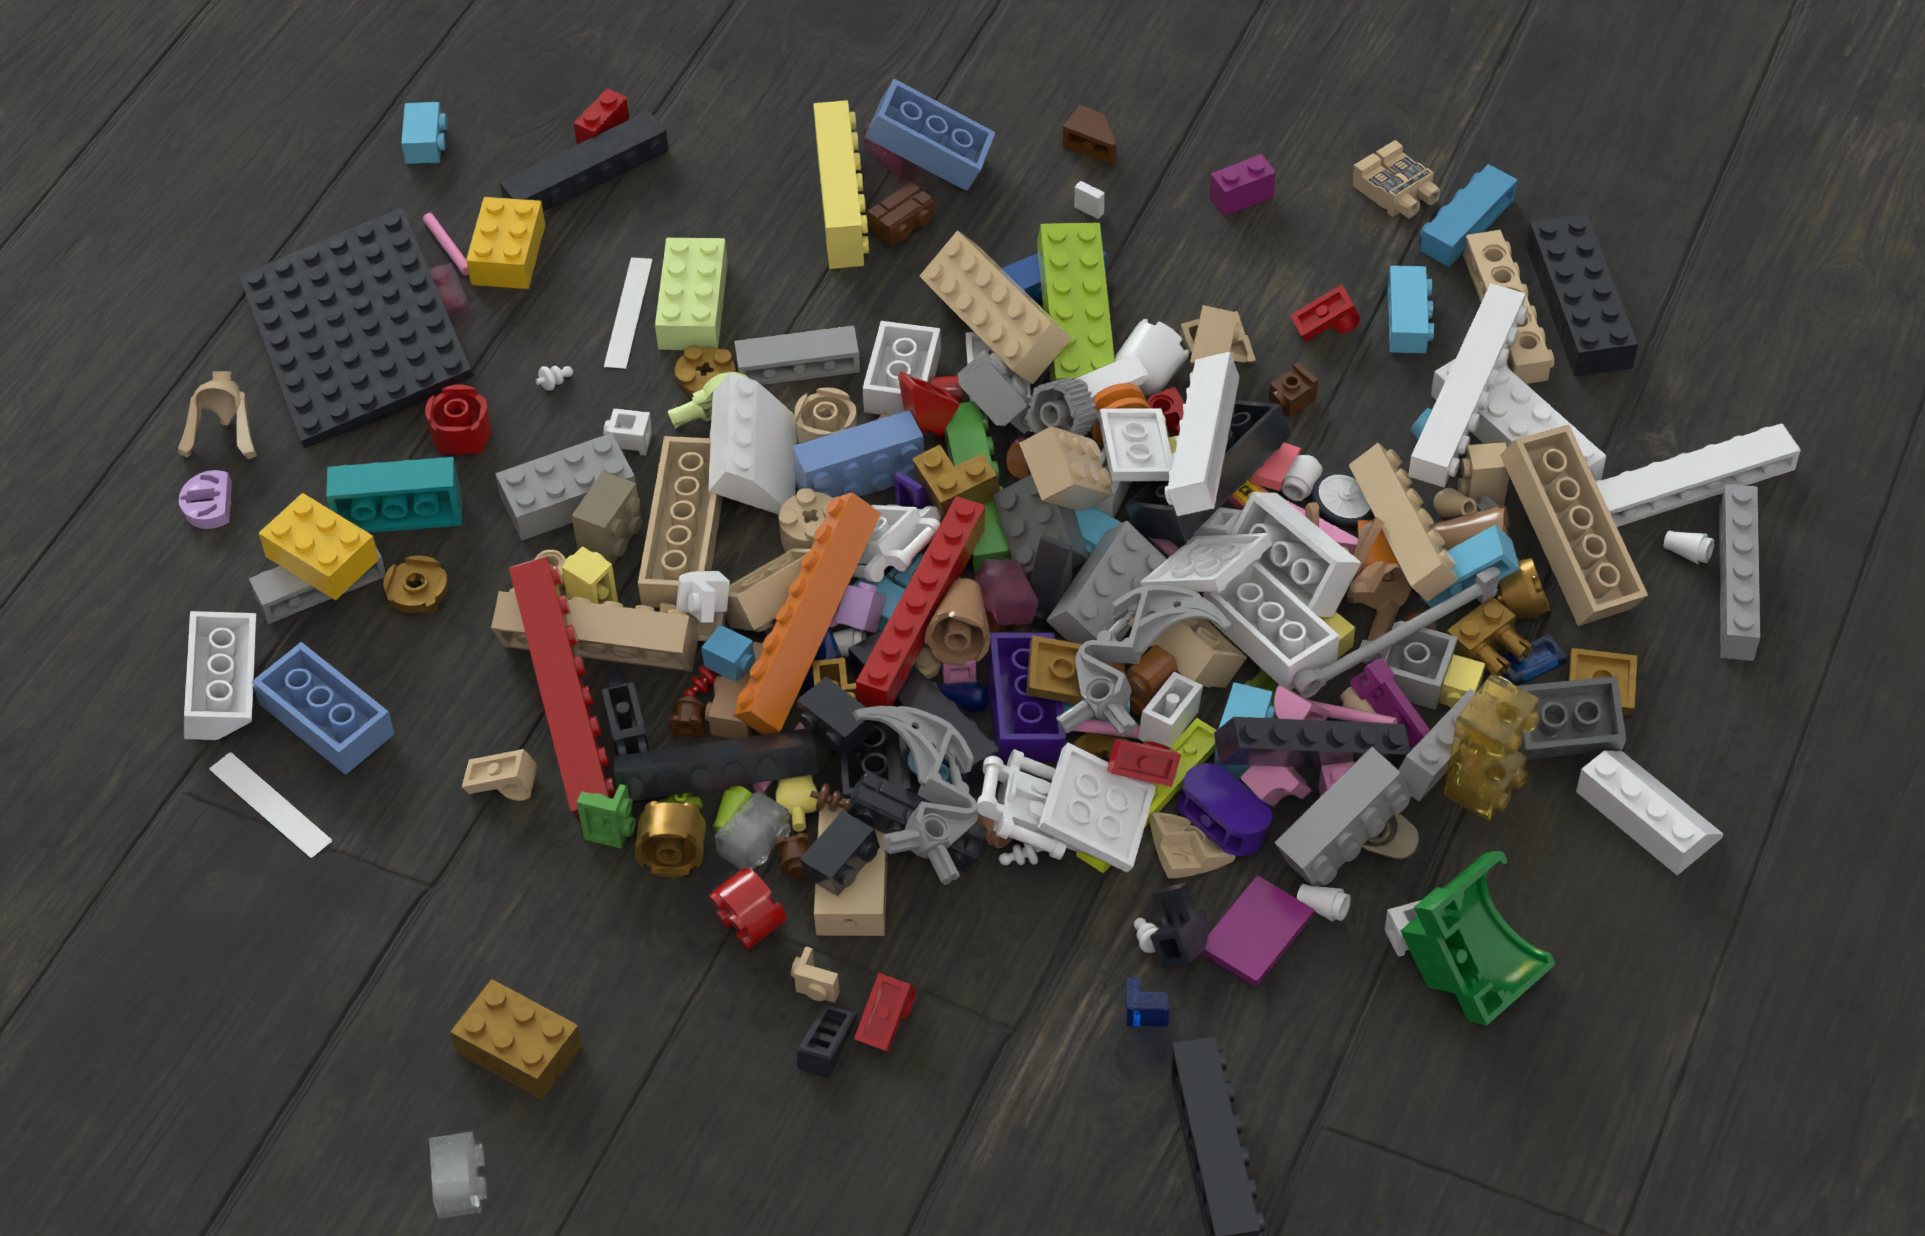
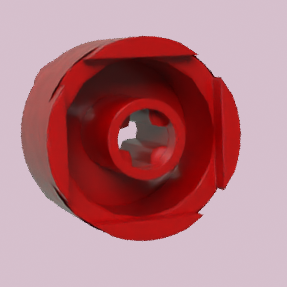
(458, 420)
(747, 906)

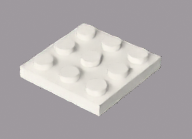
(1210, 562)
(1096, 808)

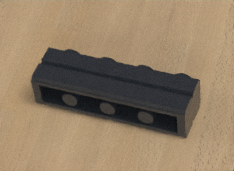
(888, 808)

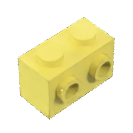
(589, 577)

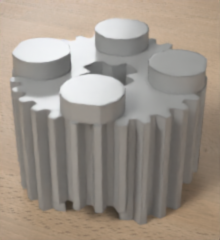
(1064, 406)

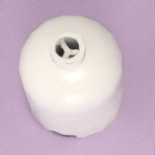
(1159, 352)

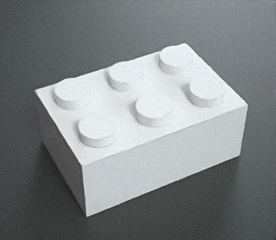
(898, 349)

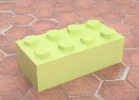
(691, 293)

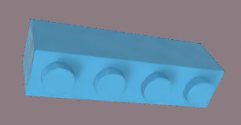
(1467, 214)

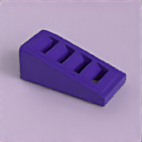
(909, 492)

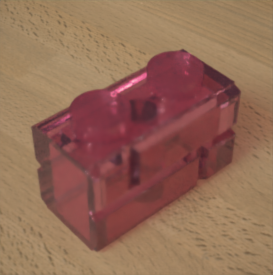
(1007, 591)

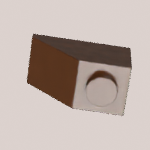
(1090, 135)

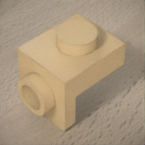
(813, 981)

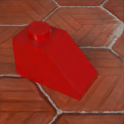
(928, 403)

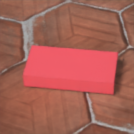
(1275, 467)

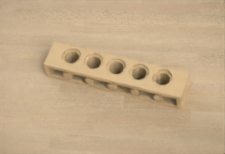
(1491, 262)

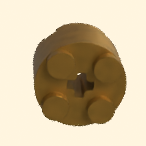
(670, 838)

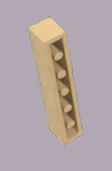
(1406, 523)

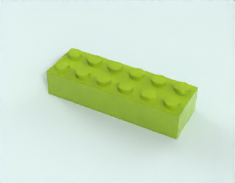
(1076, 296)

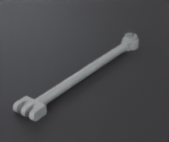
(1310, 681)

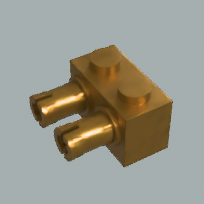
(1486, 631)

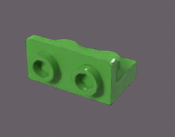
(606, 819)

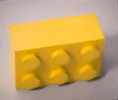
(505, 242)
(319, 546)

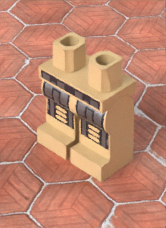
(1395, 181)

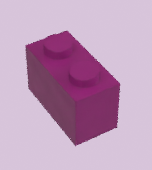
(1242, 185)

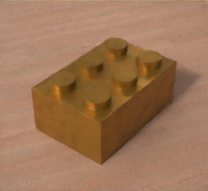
(516, 1039)

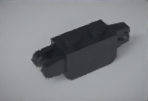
(624, 715)

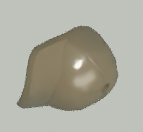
(1397, 840)

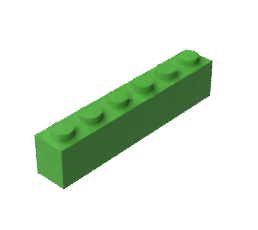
(965, 440)

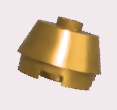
(1523, 592)

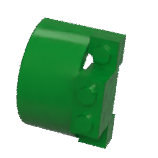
(1470, 948)

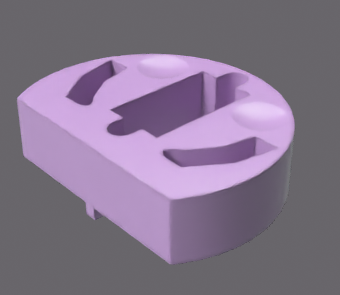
(207, 485)

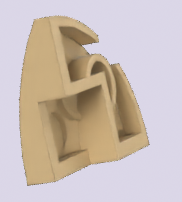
(1184, 847)

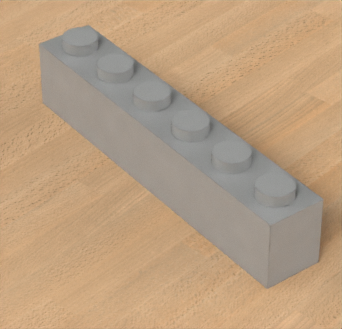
(1739, 572)

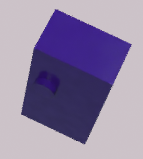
(1017, 718)

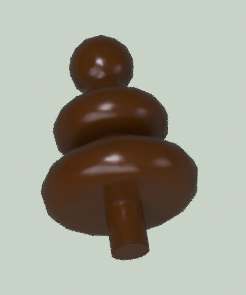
(825, 798)

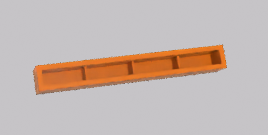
(806, 614)

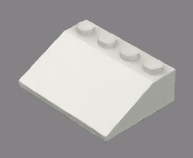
(751, 445)

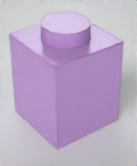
(861, 607)

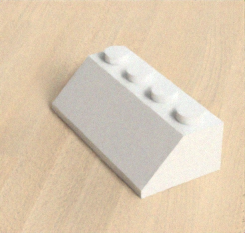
(219, 674)
(1646, 810)

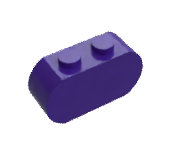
(1224, 809)

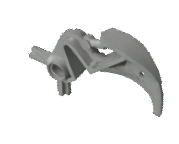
(1104, 688)
(952, 810)

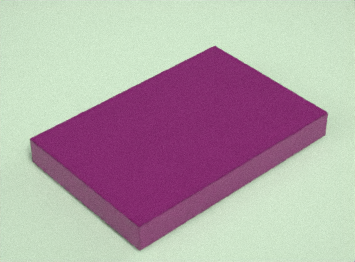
(1257, 931)

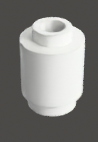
(1301, 477)

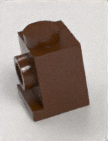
(1294, 389)

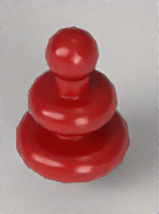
(700, 684)

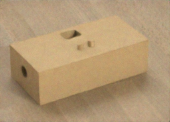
(859, 907)

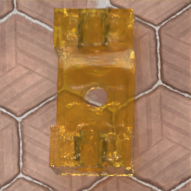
(1487, 747)

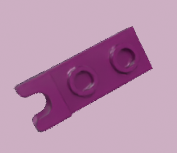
(1387, 699)

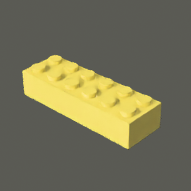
(841, 184)

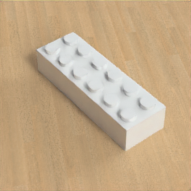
(1519, 412)

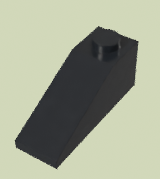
(1050, 577)

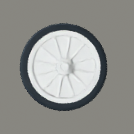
(1341, 498)

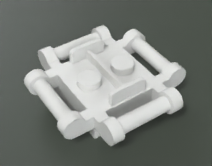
(897, 539)
(1019, 801)

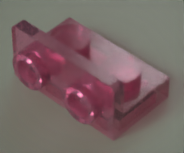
(449, 288)

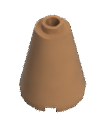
(1465, 527)
(959, 625)

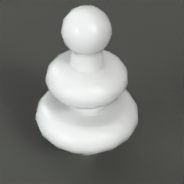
(552, 376)
(1019, 854)
(1143, 934)

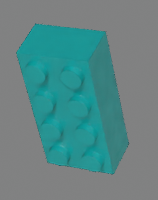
(396, 494)

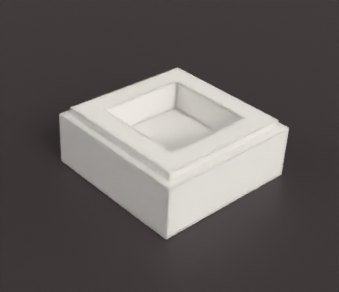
(1089, 200)

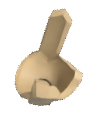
(225, 400)

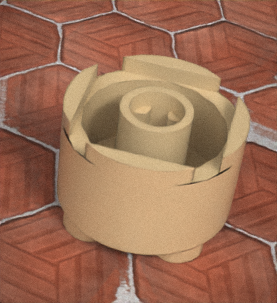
(823, 414)
(801, 518)

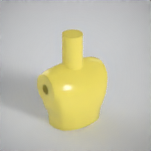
(795, 796)

